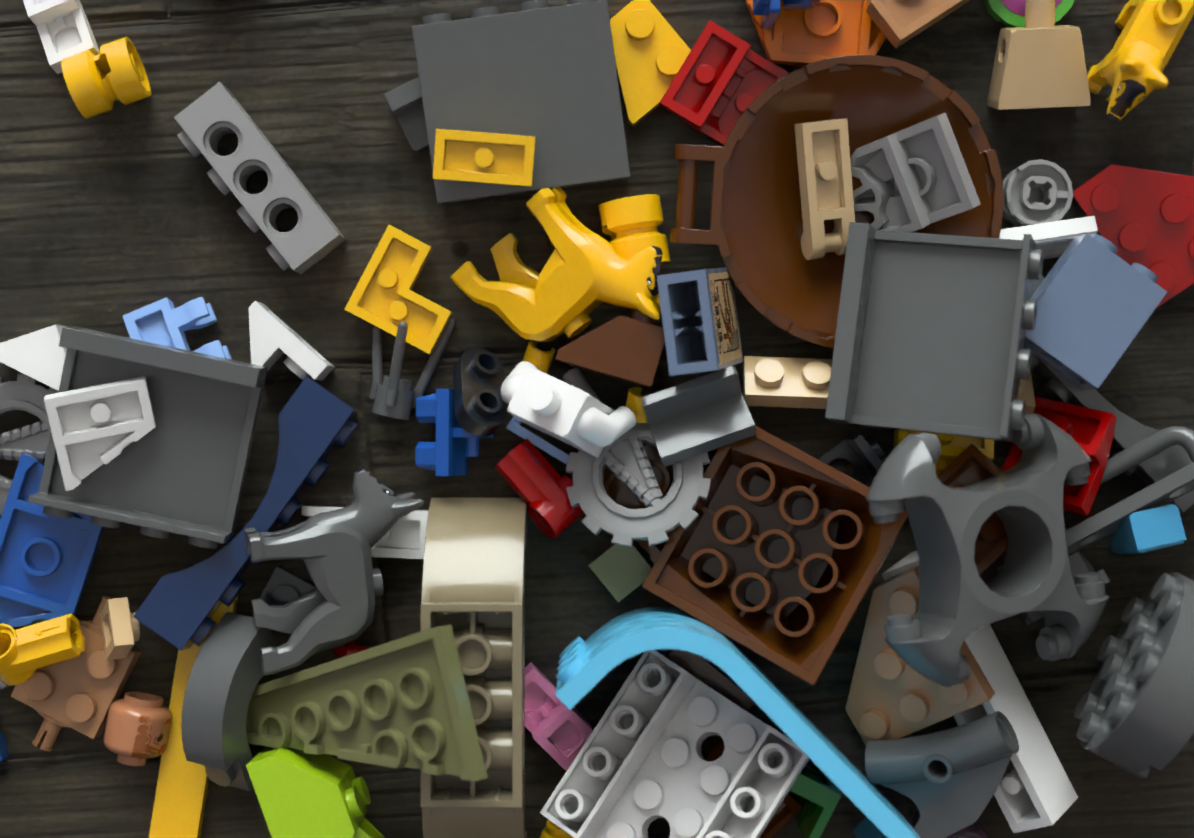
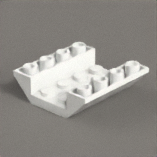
(650, 764)

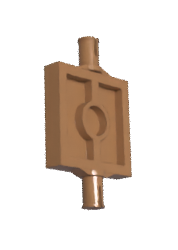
(77, 689)

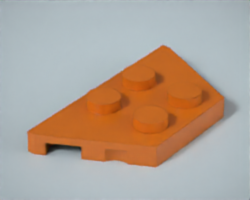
(819, 33)

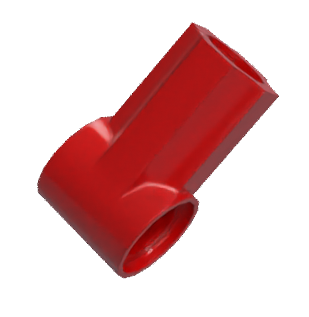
(540, 488)

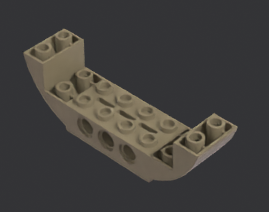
(479, 588)

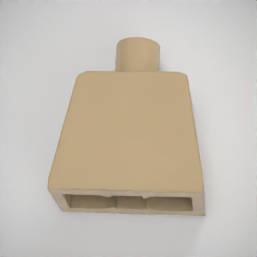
(1039, 63)

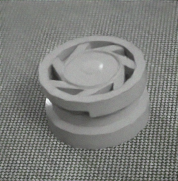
(1036, 193)

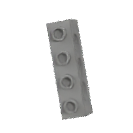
(219, 114)

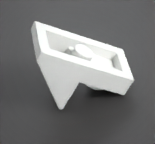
(273, 337)

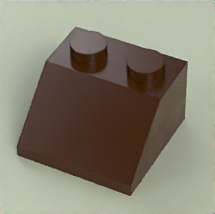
(619, 349)

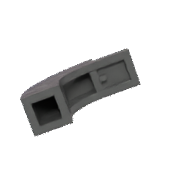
(220, 697)

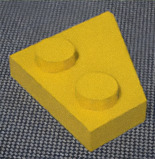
(646, 57)

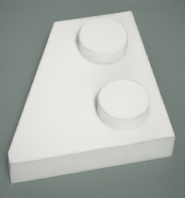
(96, 424)

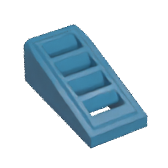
(1149, 531)

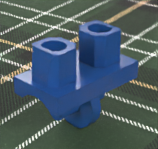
(452, 444)

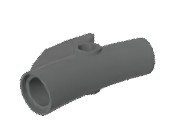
(945, 771)

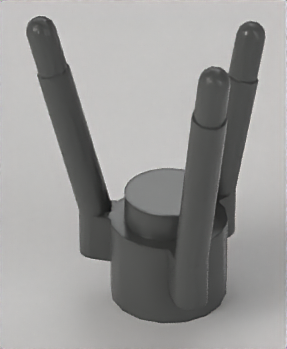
(394, 394)

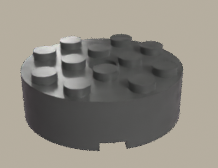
(1144, 690)

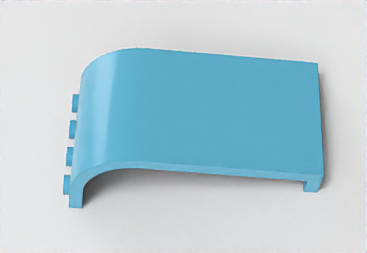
(671, 628)

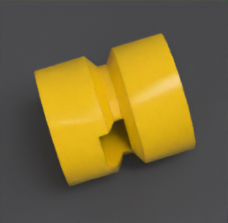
(106, 77)
(634, 225)

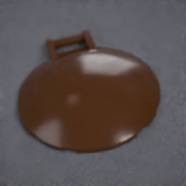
(758, 187)

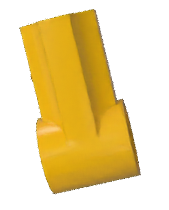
(37, 647)

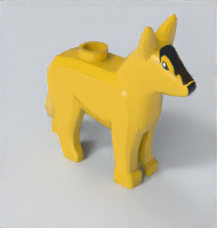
(1140, 52)
(573, 281)

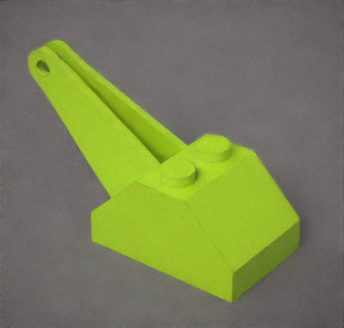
(310, 795)

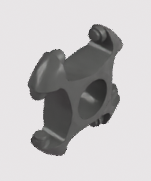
(945, 533)

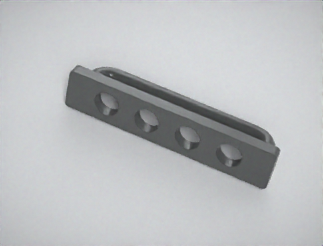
(1153, 496)

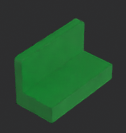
(820, 801)

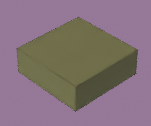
(620, 570)

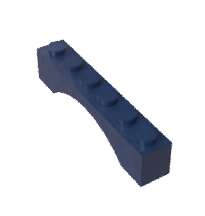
(187, 599)

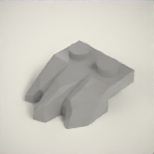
(913, 177)

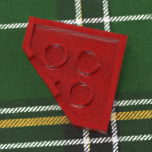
(1146, 219)

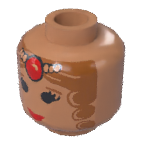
(137, 728)

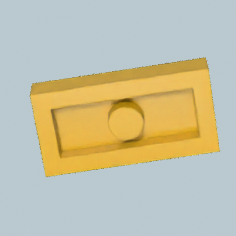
(484, 157)

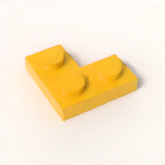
(386, 294)

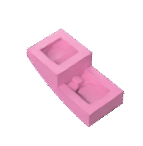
(551, 723)

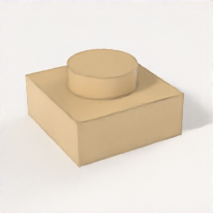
(118, 628)

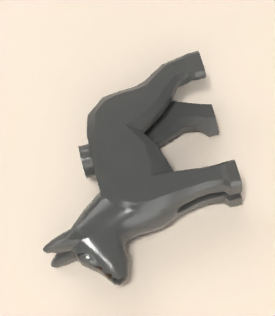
(339, 563)

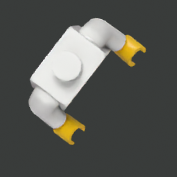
(564, 409)

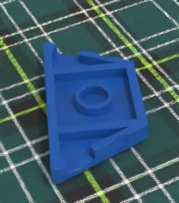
(41, 555)

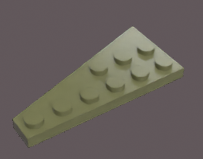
(378, 708)

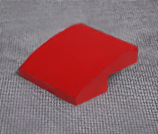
(718, 83)
(1092, 431)

